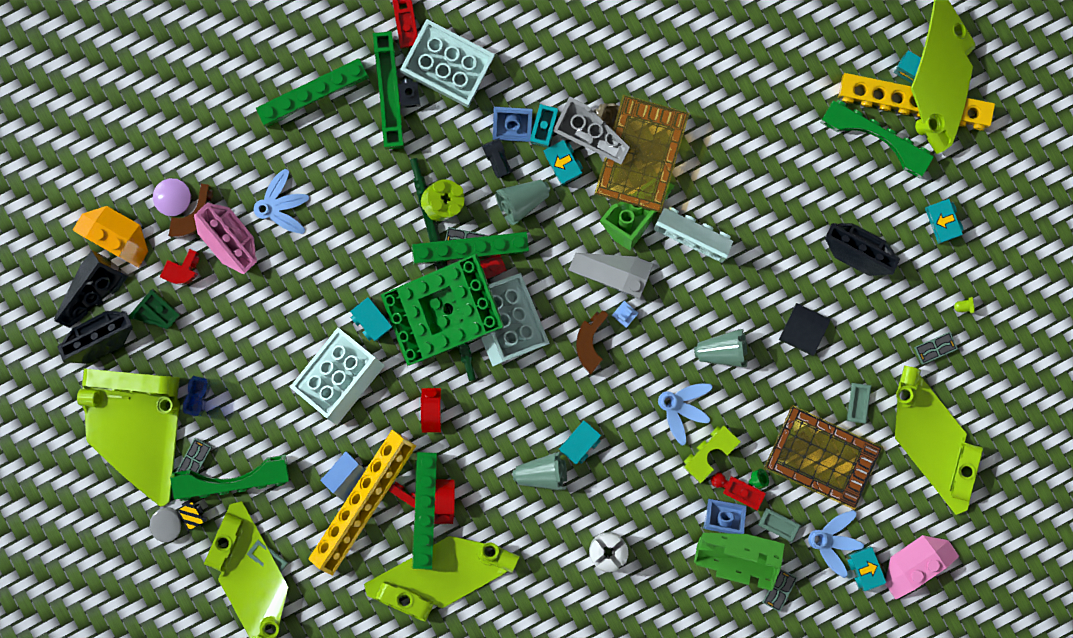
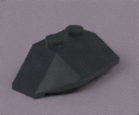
(861, 249)
(96, 337)

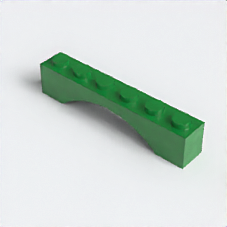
(323, 86)
(388, 90)
(911, 158)
(462, 248)
(191, 484)
(424, 510)

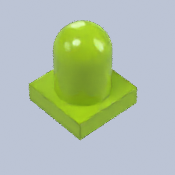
(965, 306)

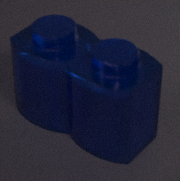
(197, 391)

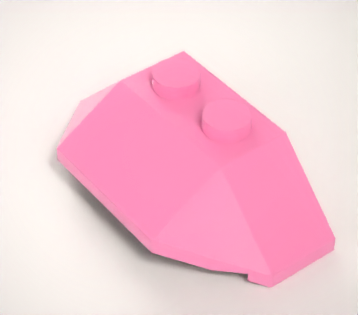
(226, 236)
(918, 564)

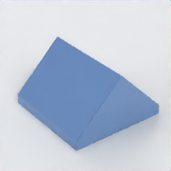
(512, 124)
(343, 476)
(725, 517)

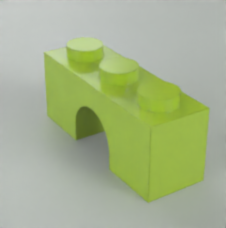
(697, 464)

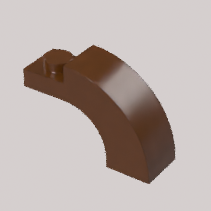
(186, 226)
(584, 342)

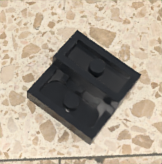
(804, 329)

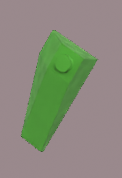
(628, 222)

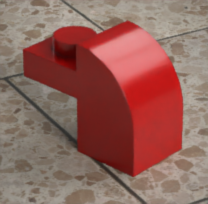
(181, 274)
(431, 410)
(444, 501)

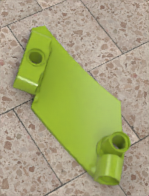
(943, 77)
(935, 441)
(456, 571)
(252, 589)

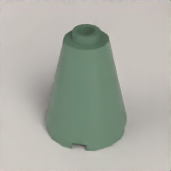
(521, 199)
(724, 349)
(544, 472)

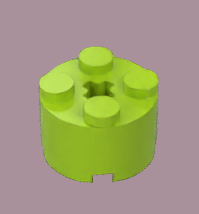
(435, 206)

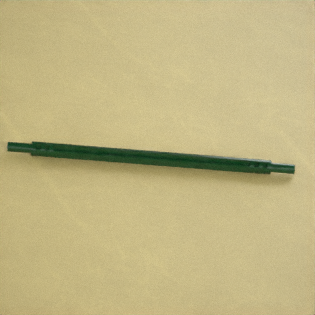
(433, 234)

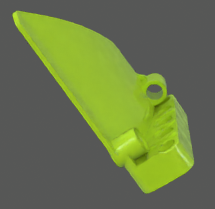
(133, 427)

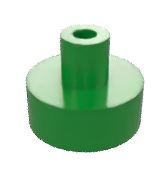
(759, 479)

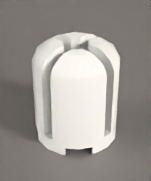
(619, 556)

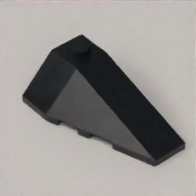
(91, 284)

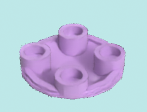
(171, 197)

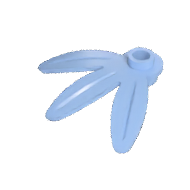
(286, 202)
(677, 406)
(827, 540)

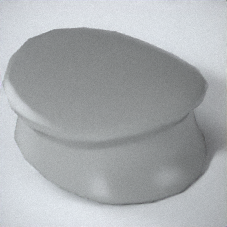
(165, 524)

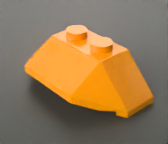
(114, 233)

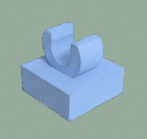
(625, 314)

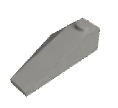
(589, 130)
(620, 273)

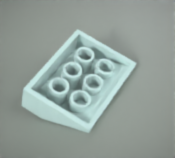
(447, 63)
(694, 235)
(521, 322)
(337, 376)

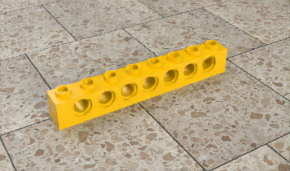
(983, 109)
(362, 502)

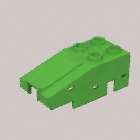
(743, 554)

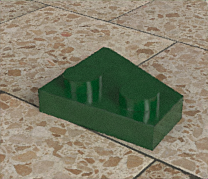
(155, 311)

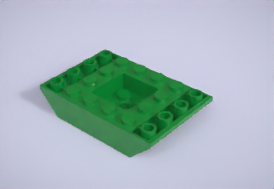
(421, 315)

